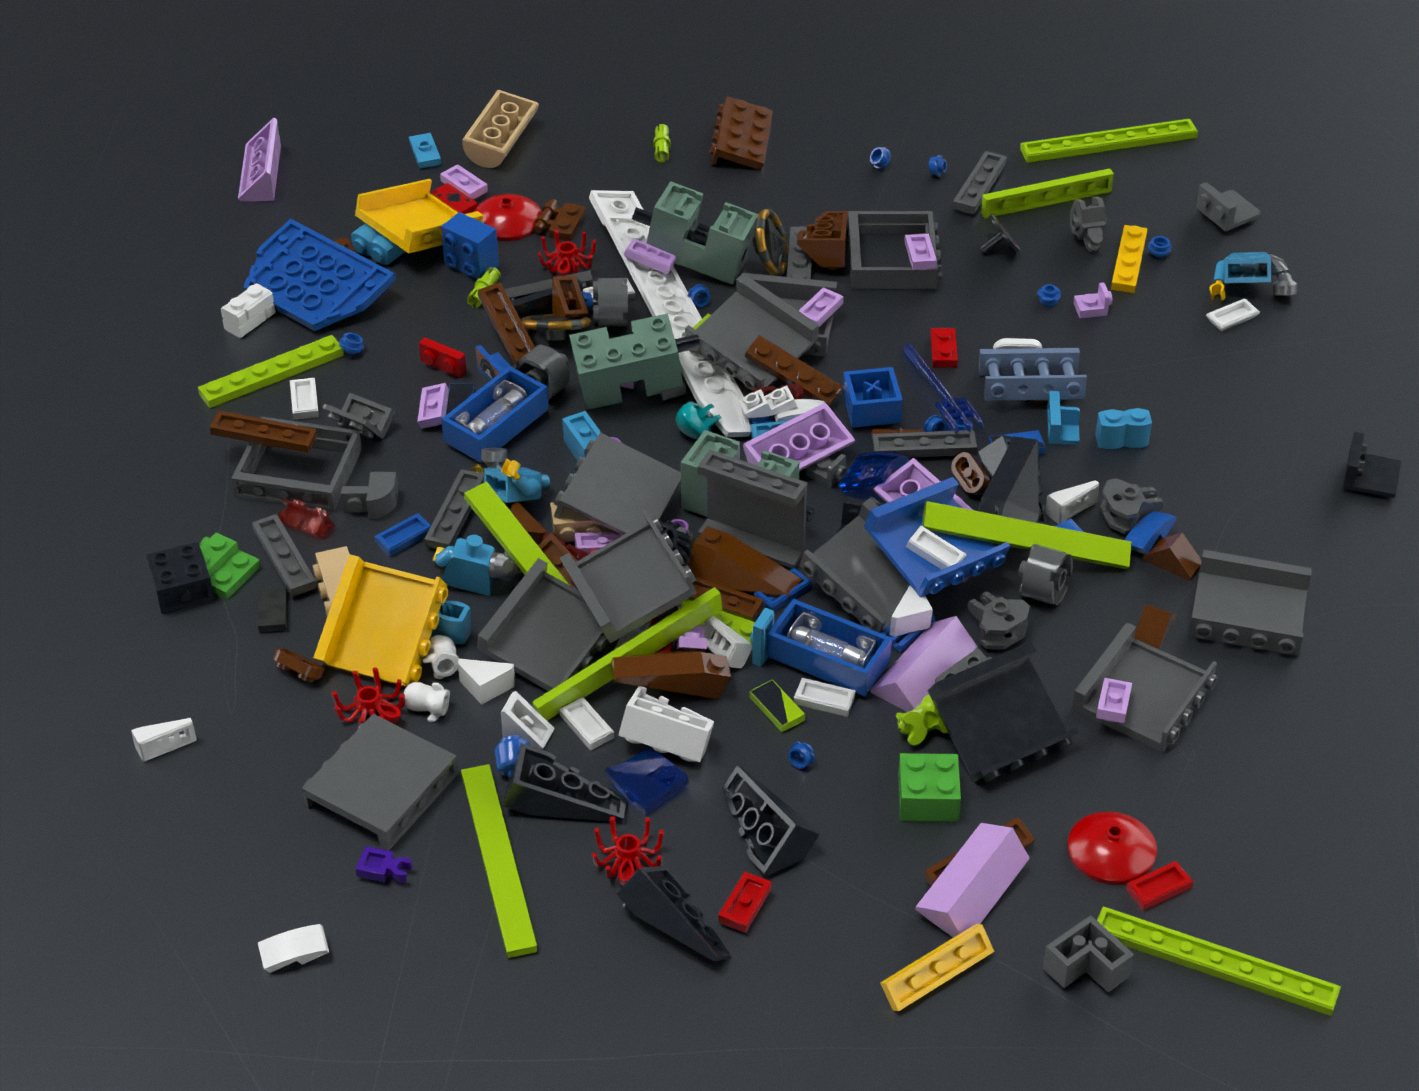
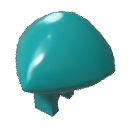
(694, 419)

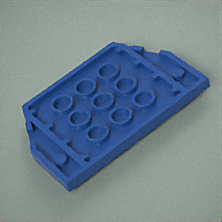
(316, 277)

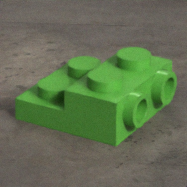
(226, 564)

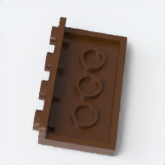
(741, 133)

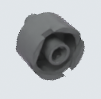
(612, 302)
(546, 367)
(1045, 574)

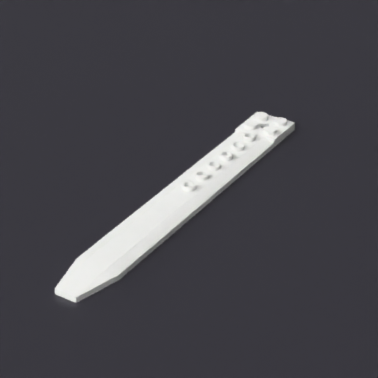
(665, 295)

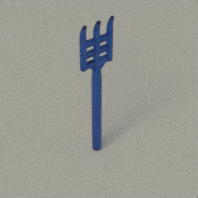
(948, 401)

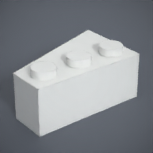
(665, 727)

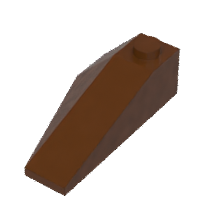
(826, 239)
(738, 566)
(675, 671)

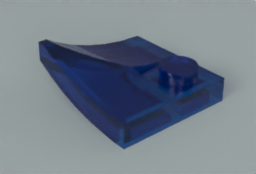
(871, 470)
(647, 780)

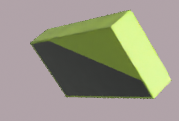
(777, 705)

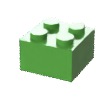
(929, 787)

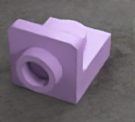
(1093, 304)
(692, 640)

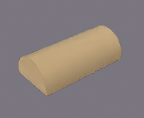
(498, 128)

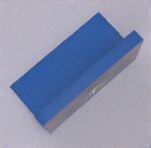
(488, 364)

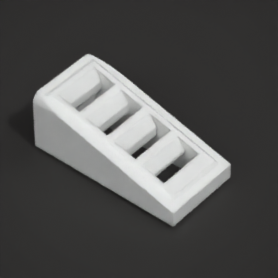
(1071, 501)
(738, 649)
(154, 740)

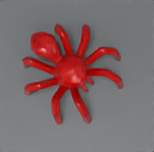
(566, 254)
(370, 701)
(627, 851)

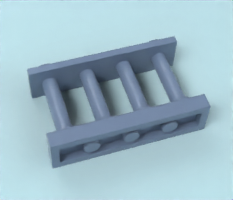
(1031, 361)

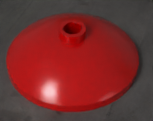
(510, 215)
(1111, 857)

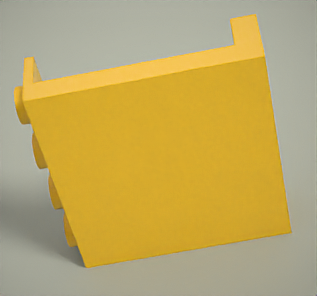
(407, 215)
(381, 622)

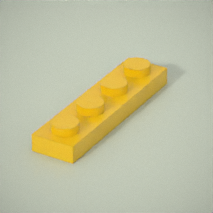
(1129, 259)
(937, 967)

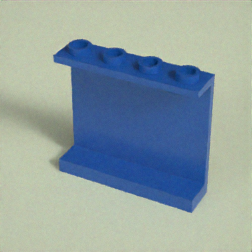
(898, 520)

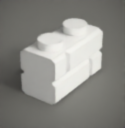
(248, 310)

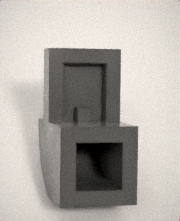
(377, 498)

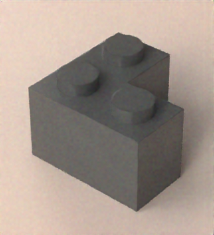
(1088, 950)

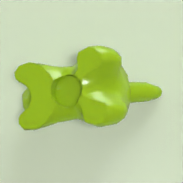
(920, 721)

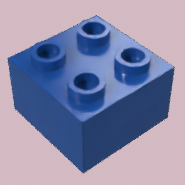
(469, 245)
(872, 397)

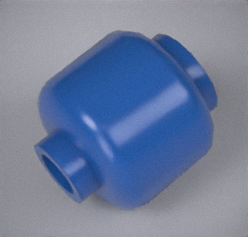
(506, 753)

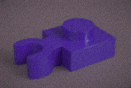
(380, 863)

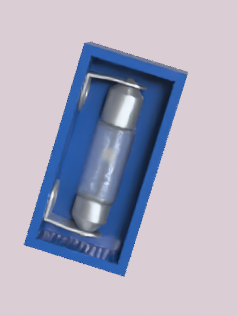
(495, 413)
(829, 647)

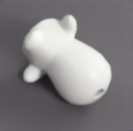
(442, 656)
(427, 698)

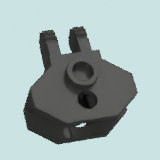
(1089, 222)
(1128, 503)
(999, 618)

